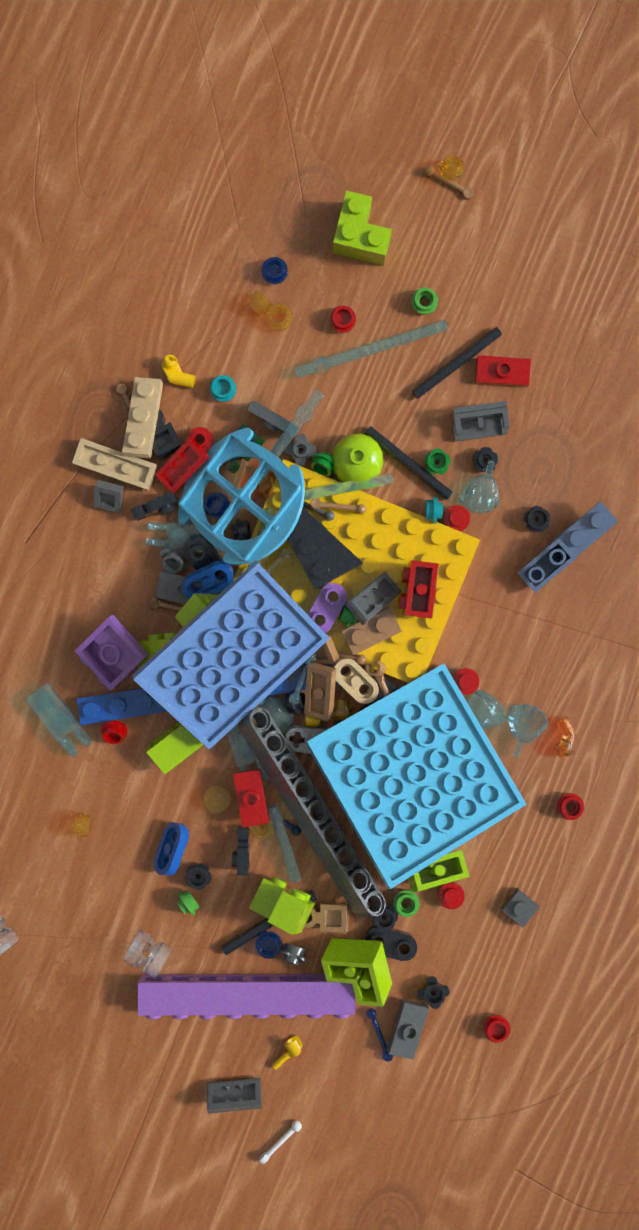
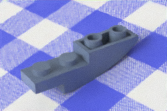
(567, 546)

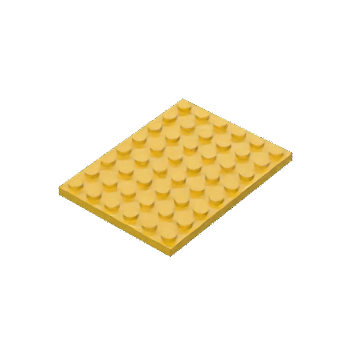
(384, 541)

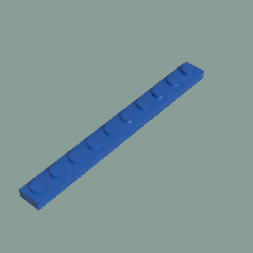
(140, 703)

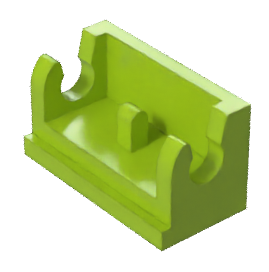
(172, 747)

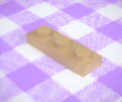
(142, 417)
(114, 464)

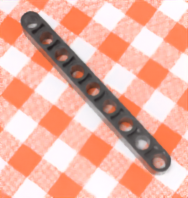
(322, 821)

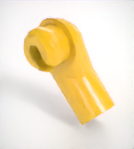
(174, 373)

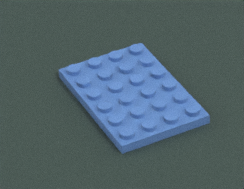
(231, 655)

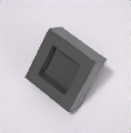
(108, 496)
(520, 907)

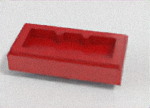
(502, 371)
(182, 465)
(251, 798)

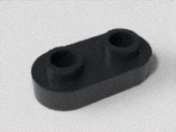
(208, 555)
(392, 941)

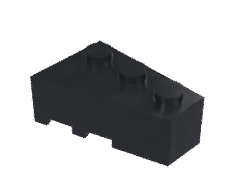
(320, 551)

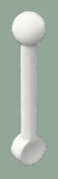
(295, 1127)

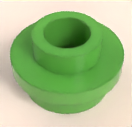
(426, 293)
(187, 903)
(409, 910)

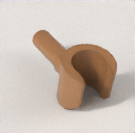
(379, 676)

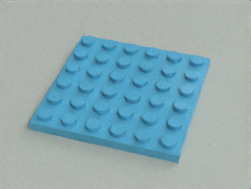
(415, 775)

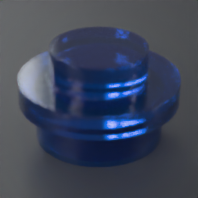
(274, 270)
(216, 504)
(269, 944)

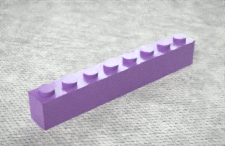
(243, 995)

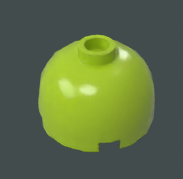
(357, 458)

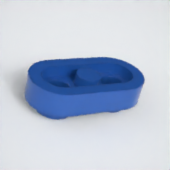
(209, 580)
(171, 849)

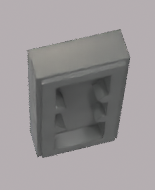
(272, 420)
(170, 588)
(373, 598)
(407, 1029)
(234, 1095)

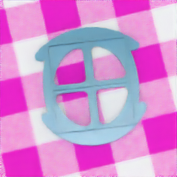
(277, 527)

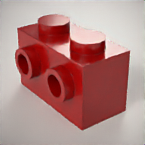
(419, 590)

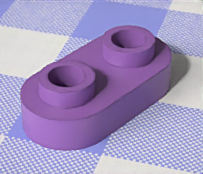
(326, 608)

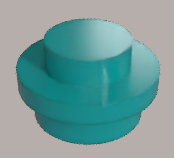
(223, 388)
(433, 510)

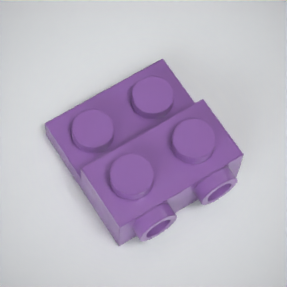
(111, 653)

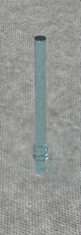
(322, 364)
(303, 414)

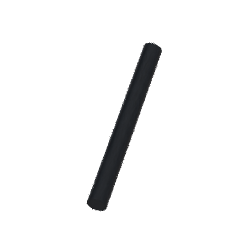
(456, 363)
(409, 463)
(253, 932)

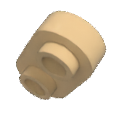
(354, 679)

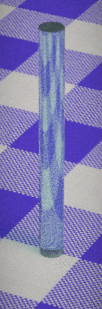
(348, 486)

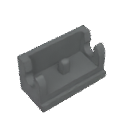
(480, 421)

